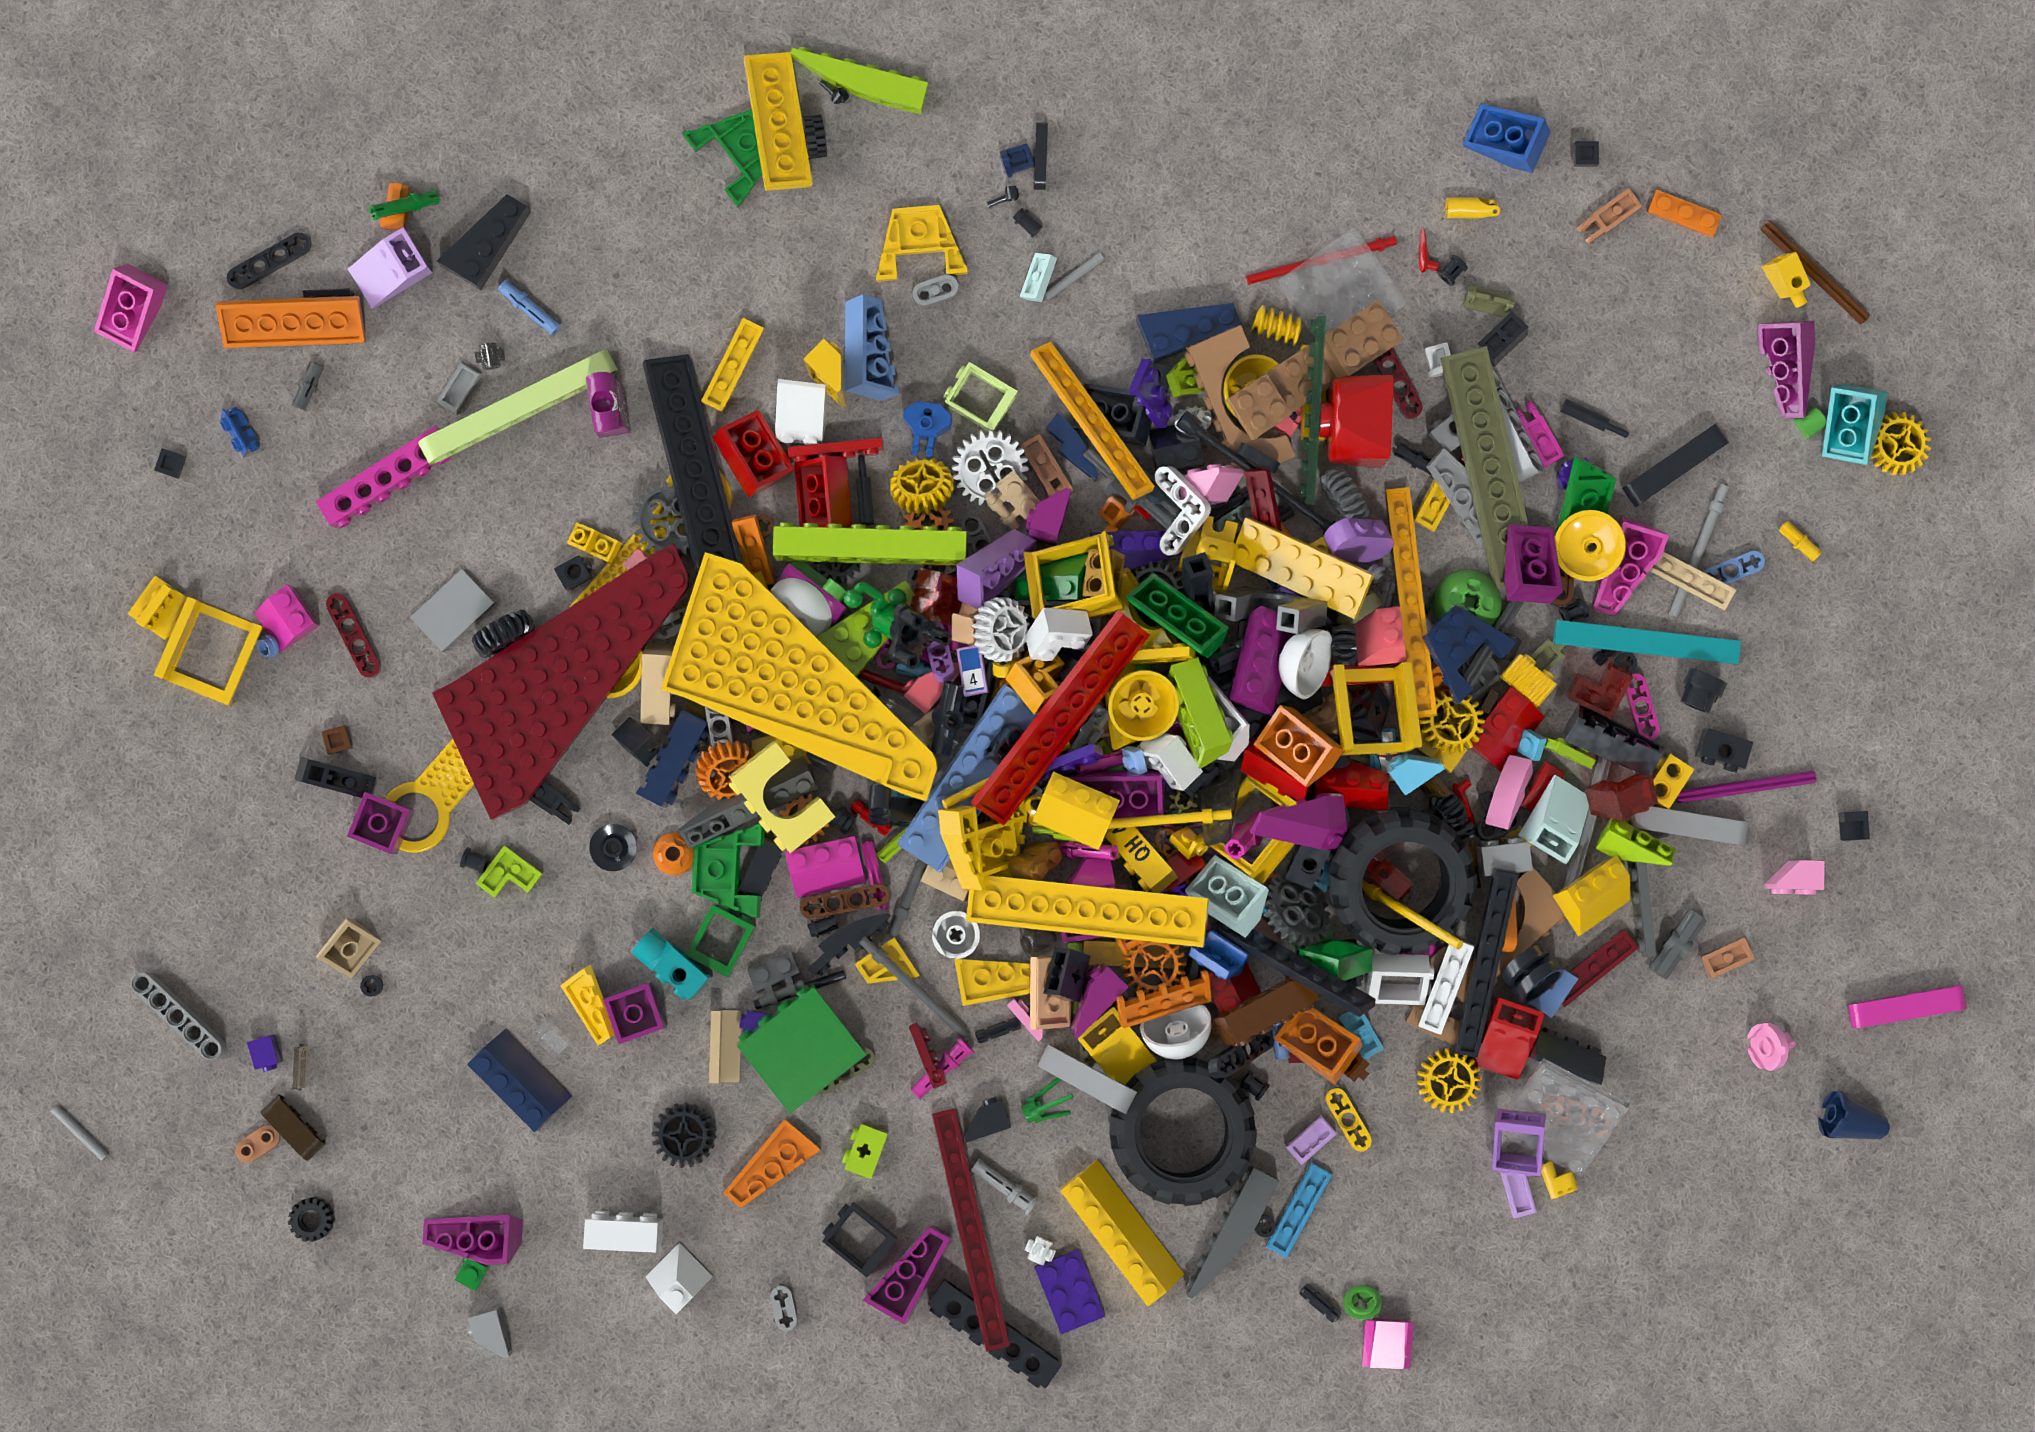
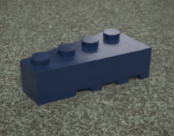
(1174, 330)
(674, 759)

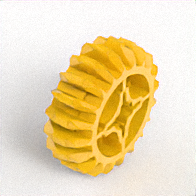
(1917, 450)
(921, 485)
(1454, 732)
(1447, 1091)

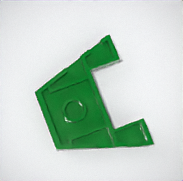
(739, 140)
(717, 870)

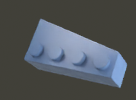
(867, 349)

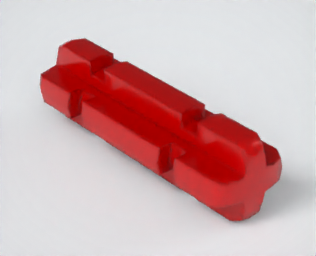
(858, 807)

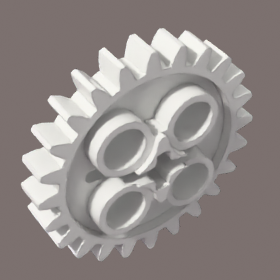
(971, 477)

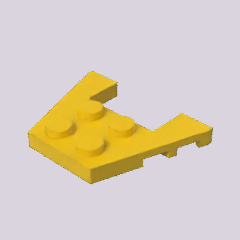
(918, 232)

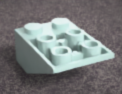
(1557, 820)

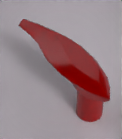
(1424, 262)
(1459, 791)

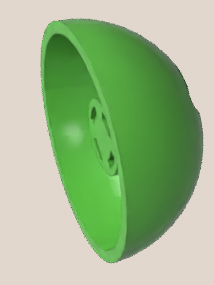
(1458, 584)

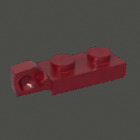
(928, 1057)

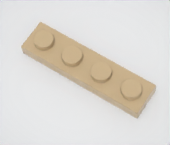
(1694, 581)

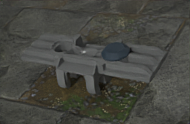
(1156, 503)

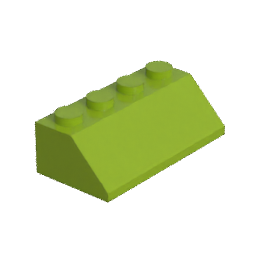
(1199, 713)

